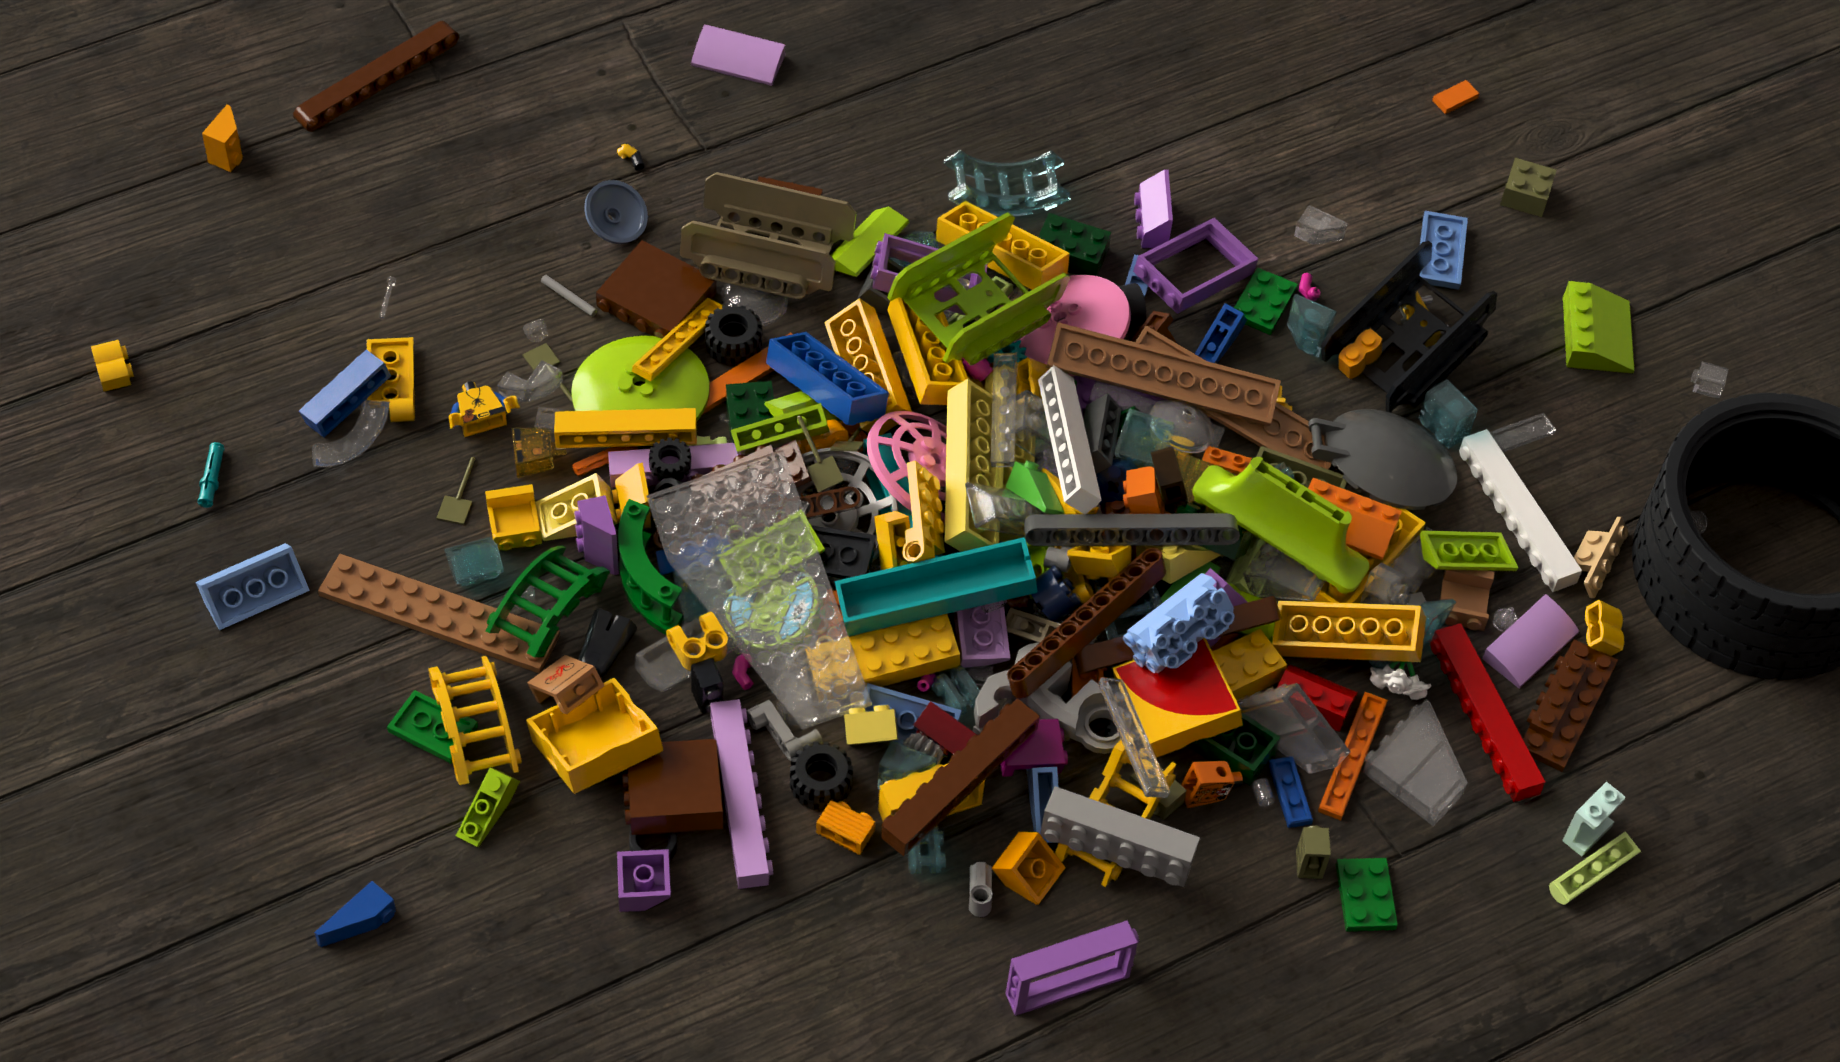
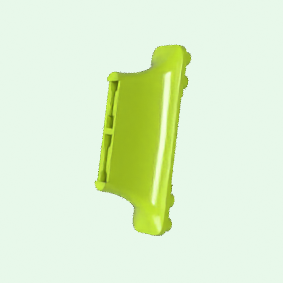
(1287, 519)

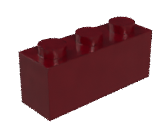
(943, 729)

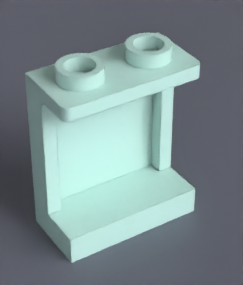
(1593, 819)

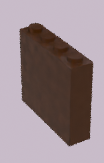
(654, 290)
(675, 789)

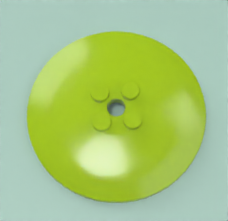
(608, 382)

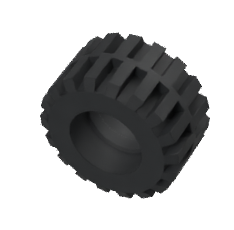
(733, 320)
(826, 759)

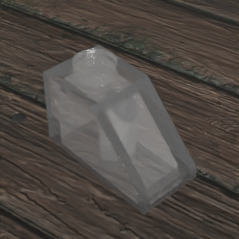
(1319, 227)

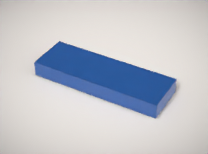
(1290, 792)

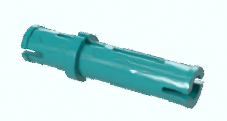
(209, 482)

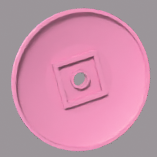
(1086, 304)

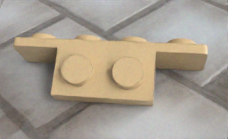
(1598, 554)

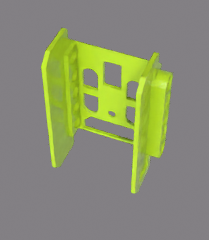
(952, 262)

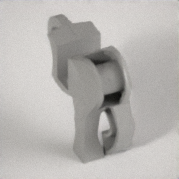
(1048, 704)

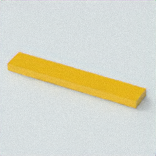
(675, 341)

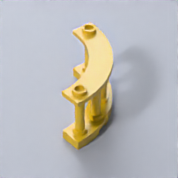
(450, 715)
(1113, 779)

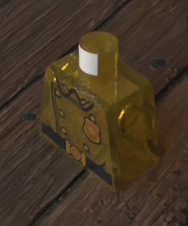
(534, 450)

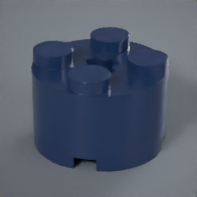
(1111, 475)
(1056, 594)

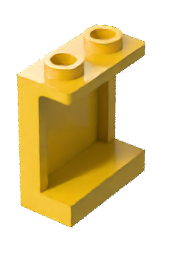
(513, 517)

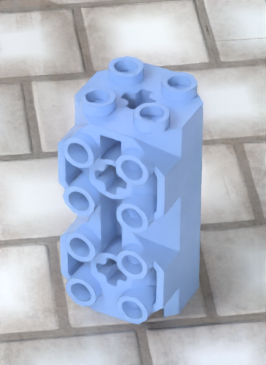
(1175, 627)

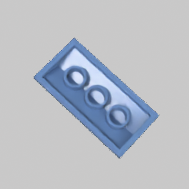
(907, 709)

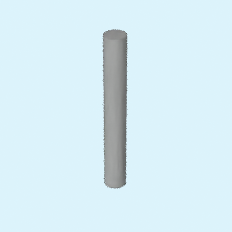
(567, 294)

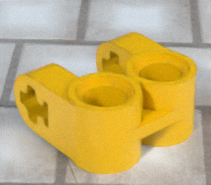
(702, 647)

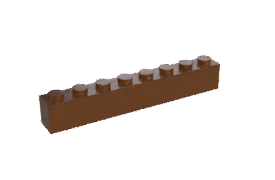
(959, 777)

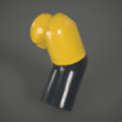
(627, 150)

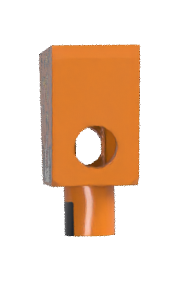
(1209, 782)

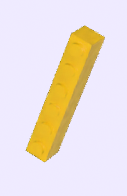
(624, 427)

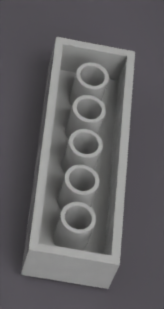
(1119, 836)

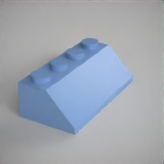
(252, 586)

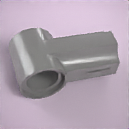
(980, 888)

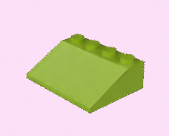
(1597, 329)

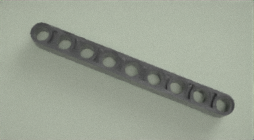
(1093, 529)

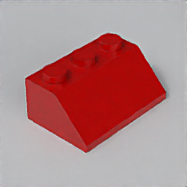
(1328, 697)

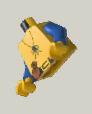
(480, 409)

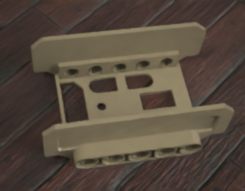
(772, 212)

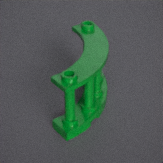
(642, 583)
(585, 584)

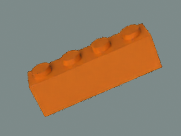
(1371, 521)

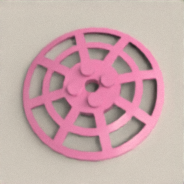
(924, 450)

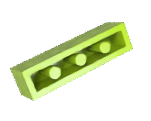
(780, 429)

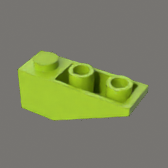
(487, 806)

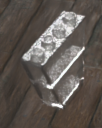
(1299, 724)
(1418, 765)

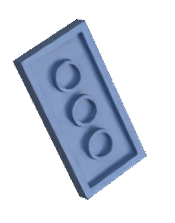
(1448, 245)

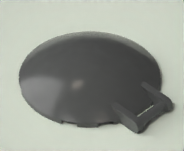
(1386, 457)

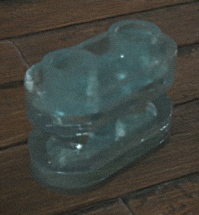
(945, 687)
(935, 859)

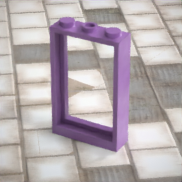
(1221, 239)
(910, 252)
(1113, 939)

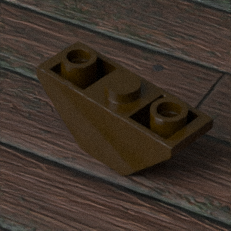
(1169, 478)

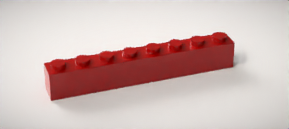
(1487, 713)

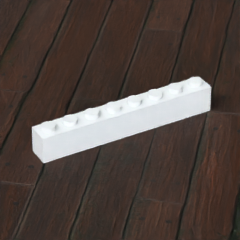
(1069, 440)
(1520, 511)

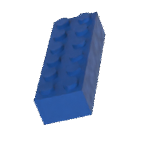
(827, 378)

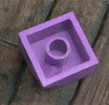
(643, 879)

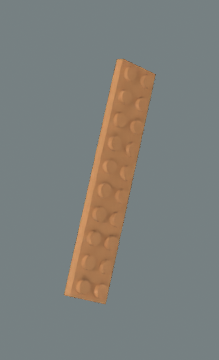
(1164, 374)
(1287, 432)
(428, 610)

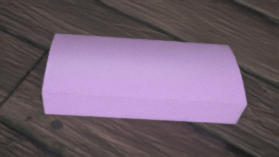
(738, 55)
(981, 637)
(1531, 641)

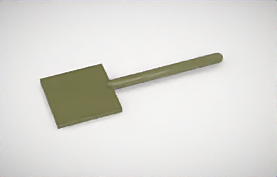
(545, 354)
(849, 445)
(824, 472)
(456, 509)

